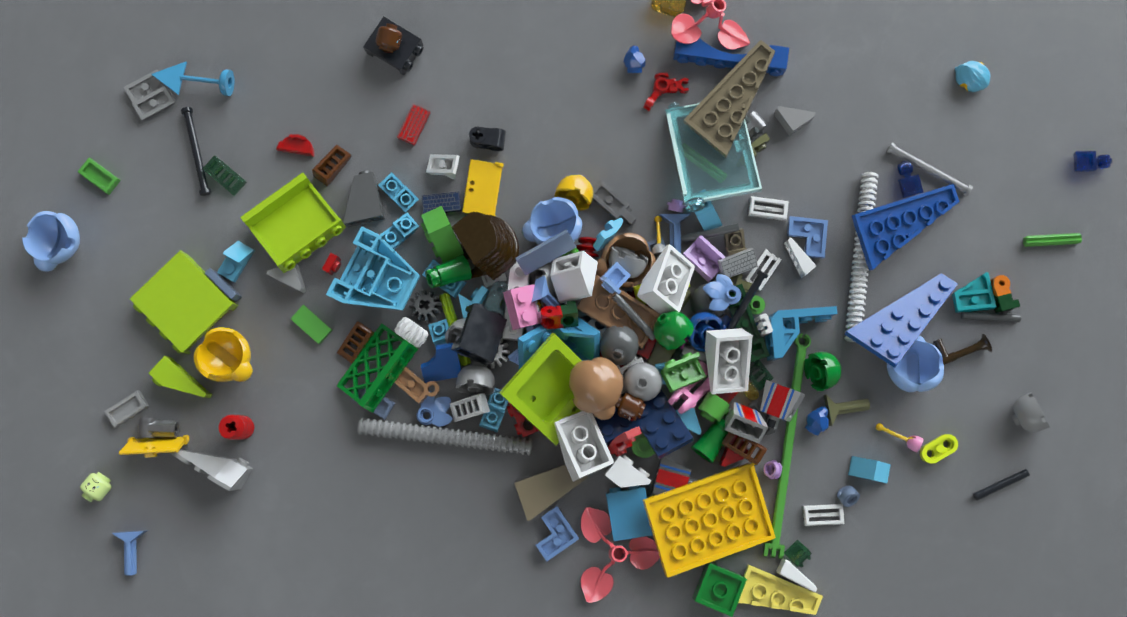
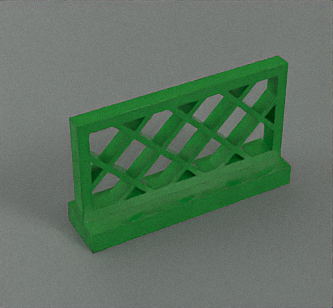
(385, 374)

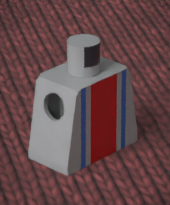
(779, 403)
(742, 420)

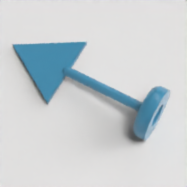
(174, 75)

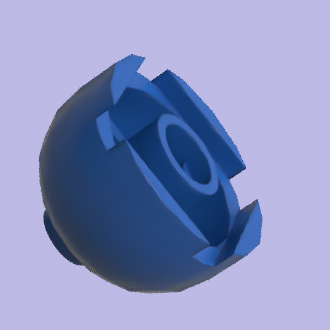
(703, 322)

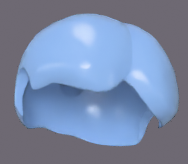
(552, 218)
(51, 239)
(919, 368)

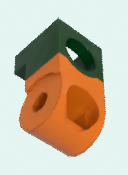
(1002, 294)

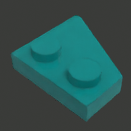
(975, 295)

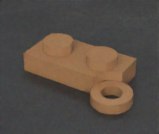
(415, 386)

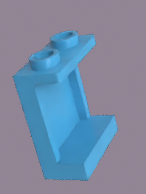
(628, 513)

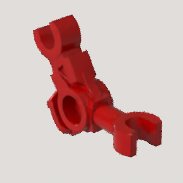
(663, 85)

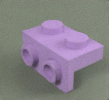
(704, 257)

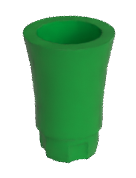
(449, 272)
(710, 443)

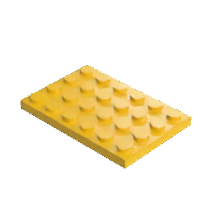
(709, 519)

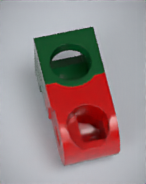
(560, 316)

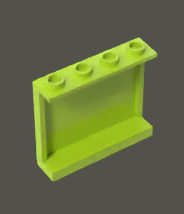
(293, 222)
(182, 302)

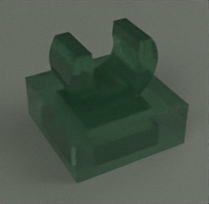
(798, 553)

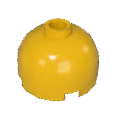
(577, 190)

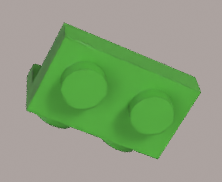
(682, 372)

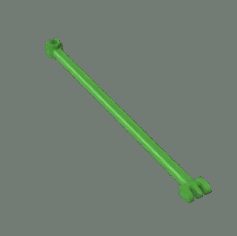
(787, 454)

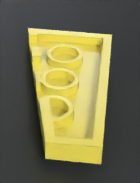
(774, 592)

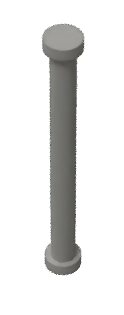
(929, 169)

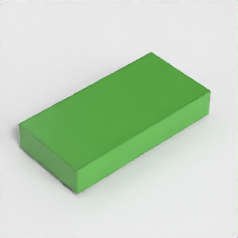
(99, 176)
(311, 324)

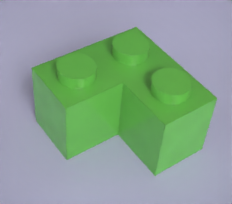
(440, 232)

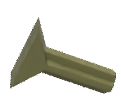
(844, 407)

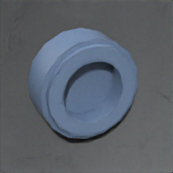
(848, 496)

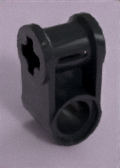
(489, 138)

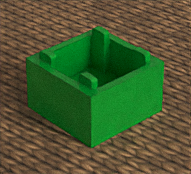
(719, 588)

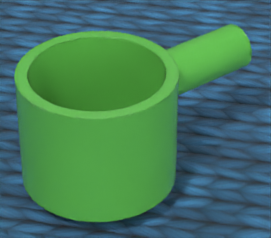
(713, 407)
(641, 447)

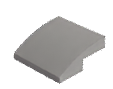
(149, 95)

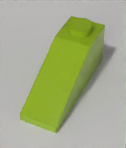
(174, 376)

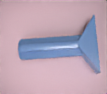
(674, 228)
(542, 292)
(130, 550)

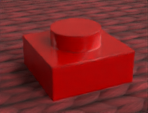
(332, 264)

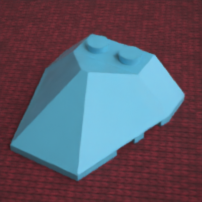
(374, 275)

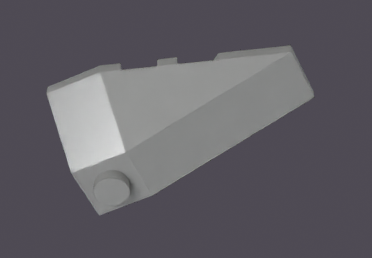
(221, 470)

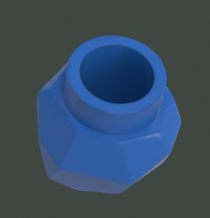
(634, 60)
(817, 421)

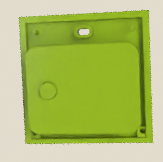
(542, 387)

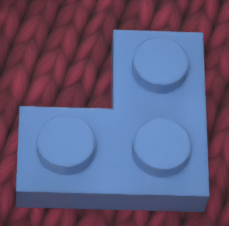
(813, 230)
(561, 534)

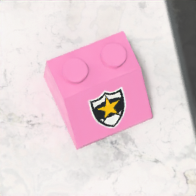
(521, 308)

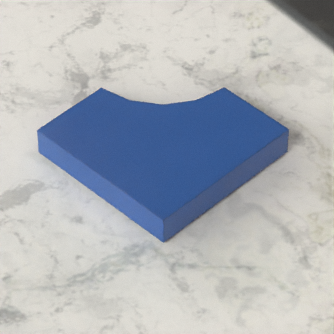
(443, 365)

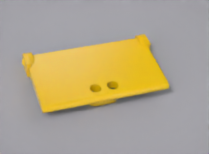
(483, 192)
(152, 446)

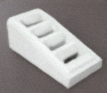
(800, 259)
(482, 405)
(789, 571)

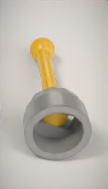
(658, 248)

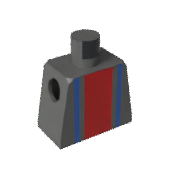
(670, 476)

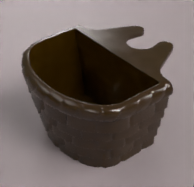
(488, 243)

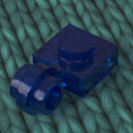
(1087, 161)
(910, 184)

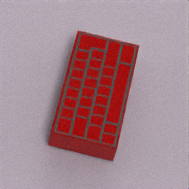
(413, 124)

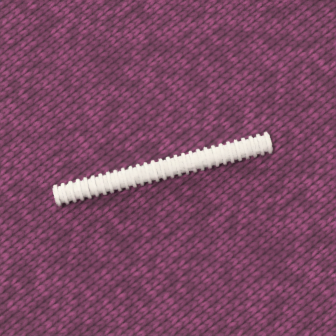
(860, 266)

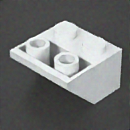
(573, 276)
(625, 474)

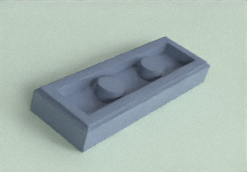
(546, 252)

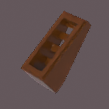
(321, 166)
(354, 332)
(755, 461)

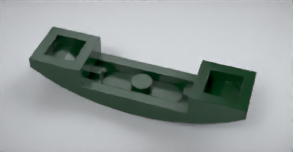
(748, 323)

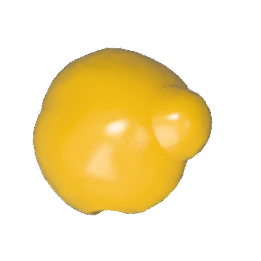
(224, 356)

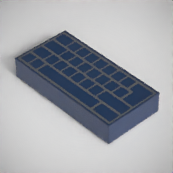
(449, 201)

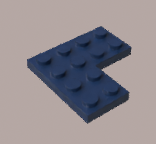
(658, 424)

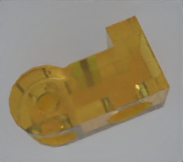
(669, 7)

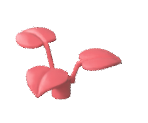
(730, 36)
(643, 551)

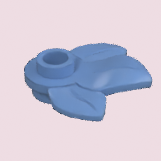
(720, 293)
(437, 408)

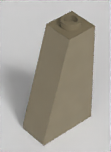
(544, 489)

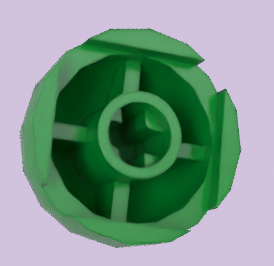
(672, 329)
(822, 370)

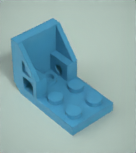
(782, 337)
(582, 340)

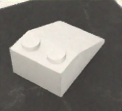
(667, 281)
(728, 360)
(582, 445)

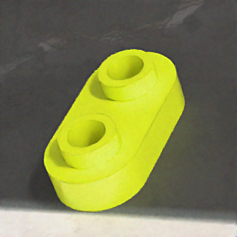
(937, 448)

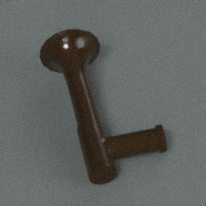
(983, 344)

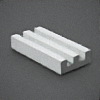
(765, 208)
(771, 257)
(761, 325)
(807, 515)

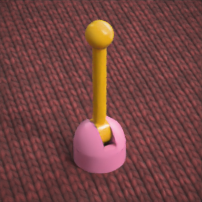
(913, 442)

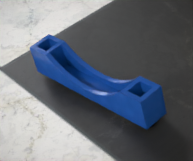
(703, 55)

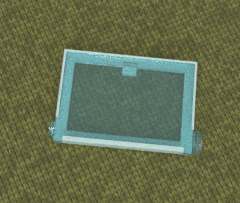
(703, 170)

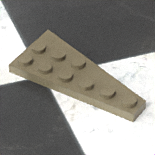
(726, 106)

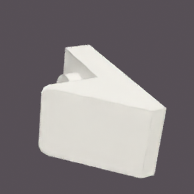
(443, 165)

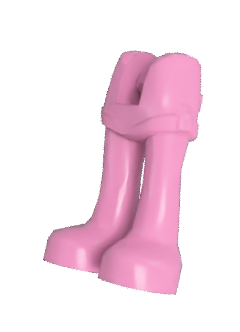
(691, 398)

